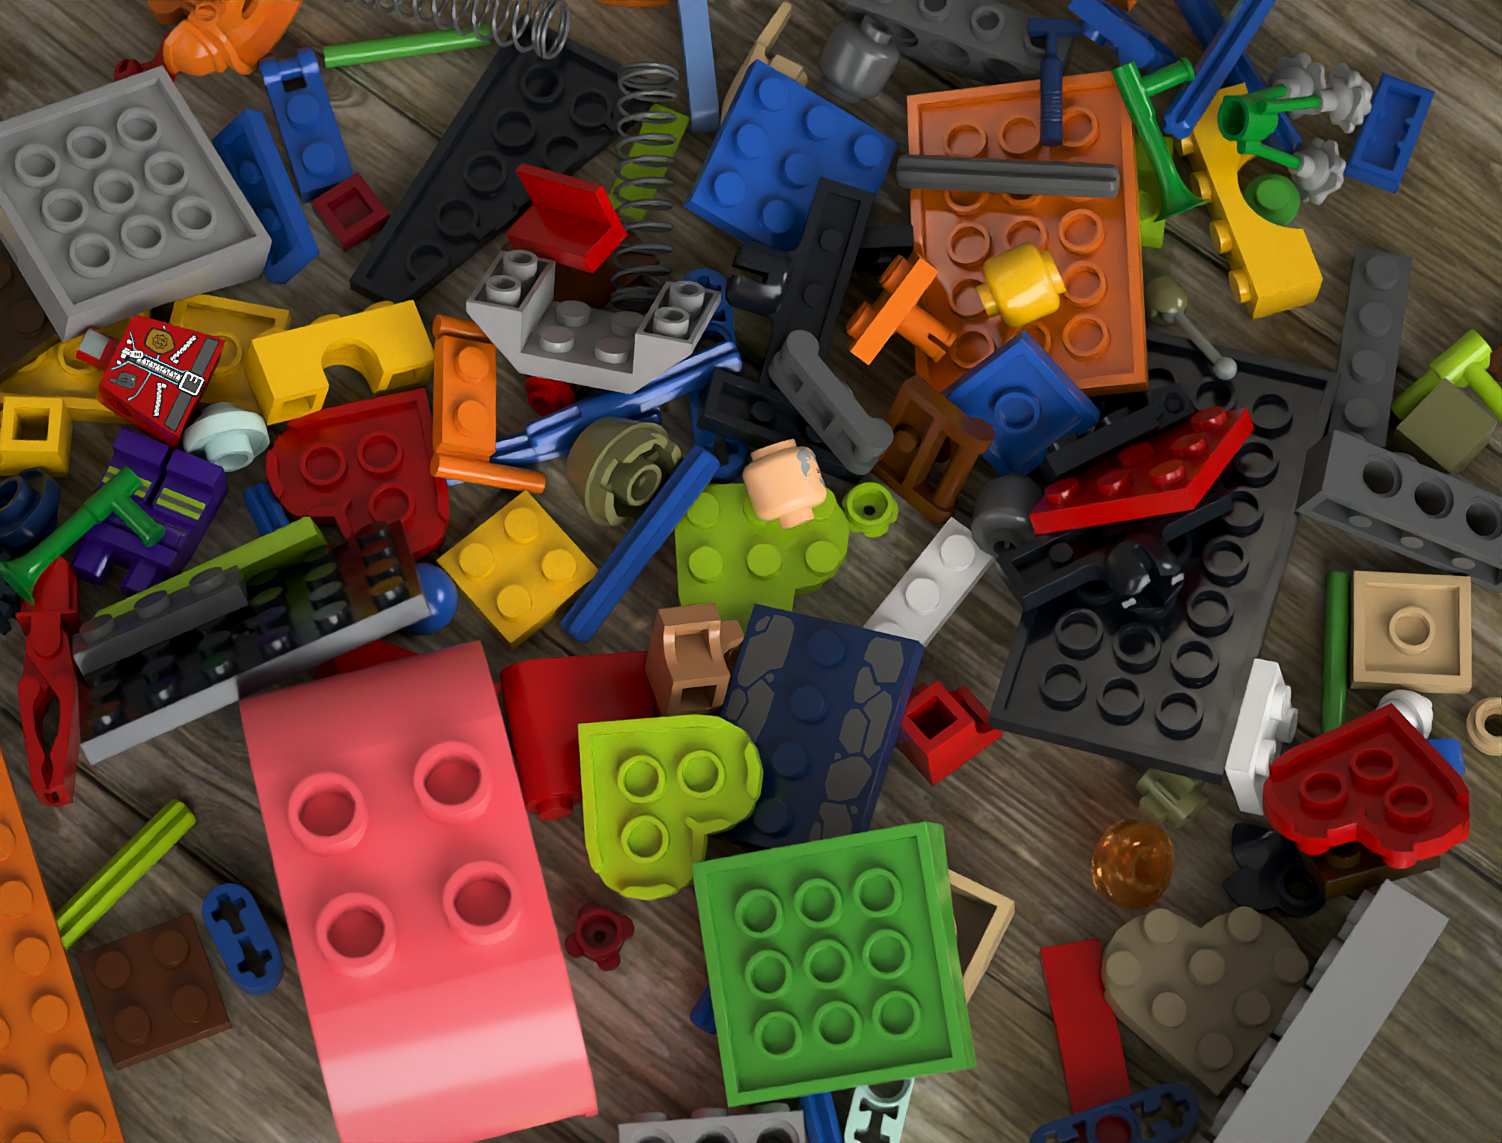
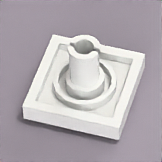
(1261, 729)

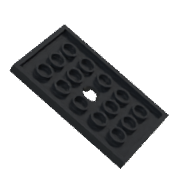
(290, 625)

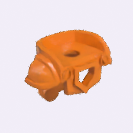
(222, 32)

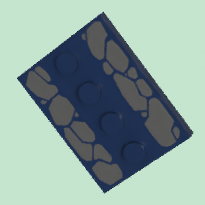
(825, 721)

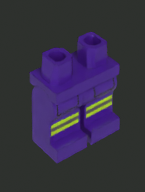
(176, 492)

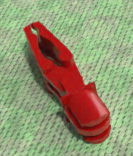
(49, 673)

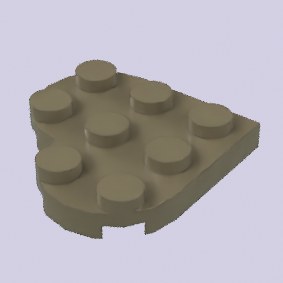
(1204, 991)

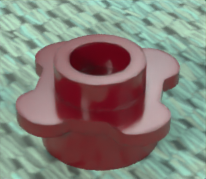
(593, 920)

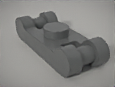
(828, 404)

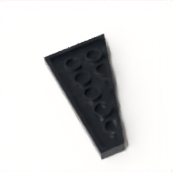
(469, 190)

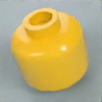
(1021, 285)

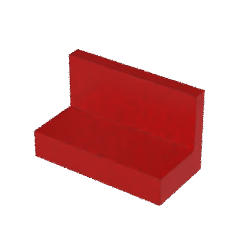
(567, 220)

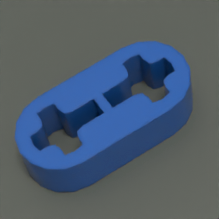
(255, 932)

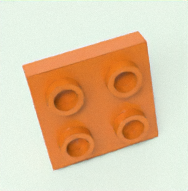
(898, 312)

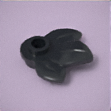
(1266, 868)

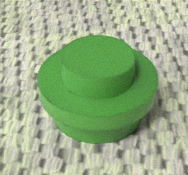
(1273, 198)

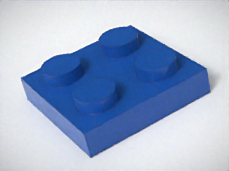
(1024, 401)

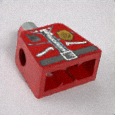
(153, 374)

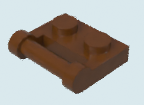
(920, 425)

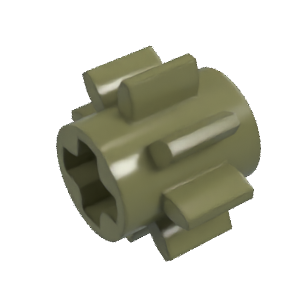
(1170, 798)

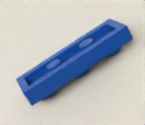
(261, 176)

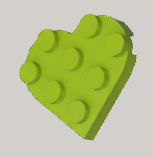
(743, 561)
(659, 793)

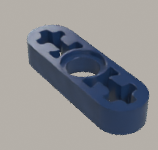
(1150, 1102)

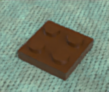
(153, 991)

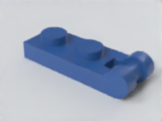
(306, 123)

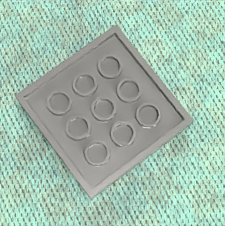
(121, 205)

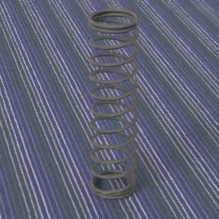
(538, 32)
(654, 87)

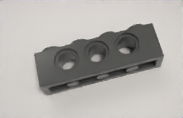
(964, 37)
(1388, 514)

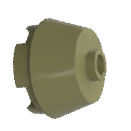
(620, 468)

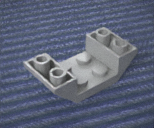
(580, 342)

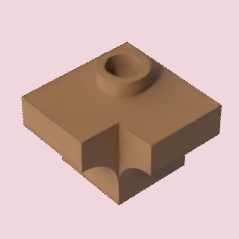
(692, 659)

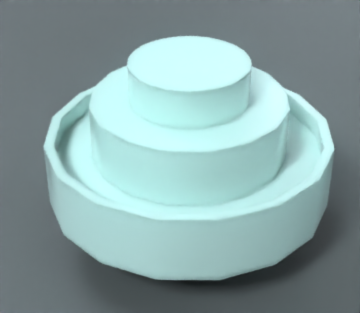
(227, 436)

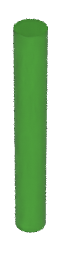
(402, 46)
(1335, 651)

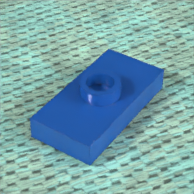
(1389, 133)

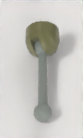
(1166, 306)

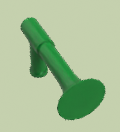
(1136, 97)
(111, 497)

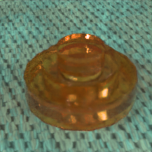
(1133, 864)

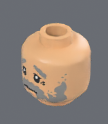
(784, 483)

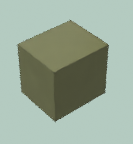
(1444, 430)

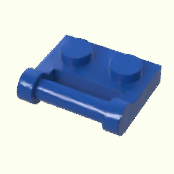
(1113, 27)

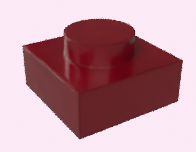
(350, 212)

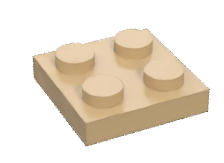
(1410, 632)

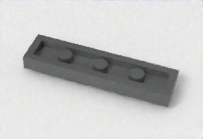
(1370, 344)

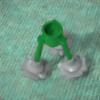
(1299, 91)

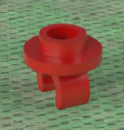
(549, 394)

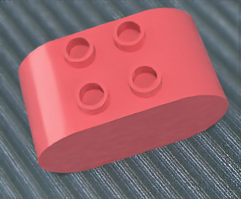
(417, 902)

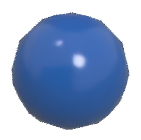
(441, 597)

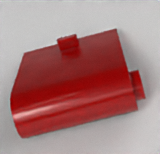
(543, 712)

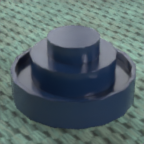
(28, 508)

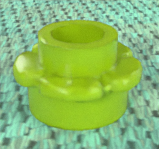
(874, 496)

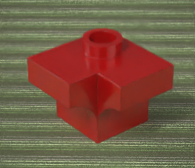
(943, 730)

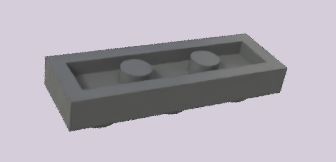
(159, 618)

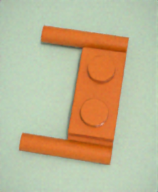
(467, 410)

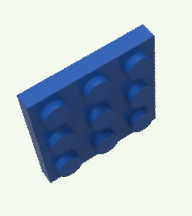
(774, 151)

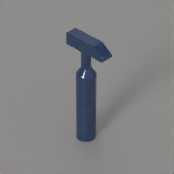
(1052, 75)

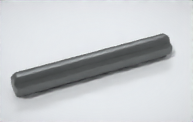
(1008, 176)

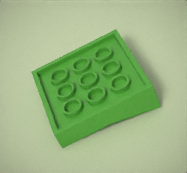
(834, 964)

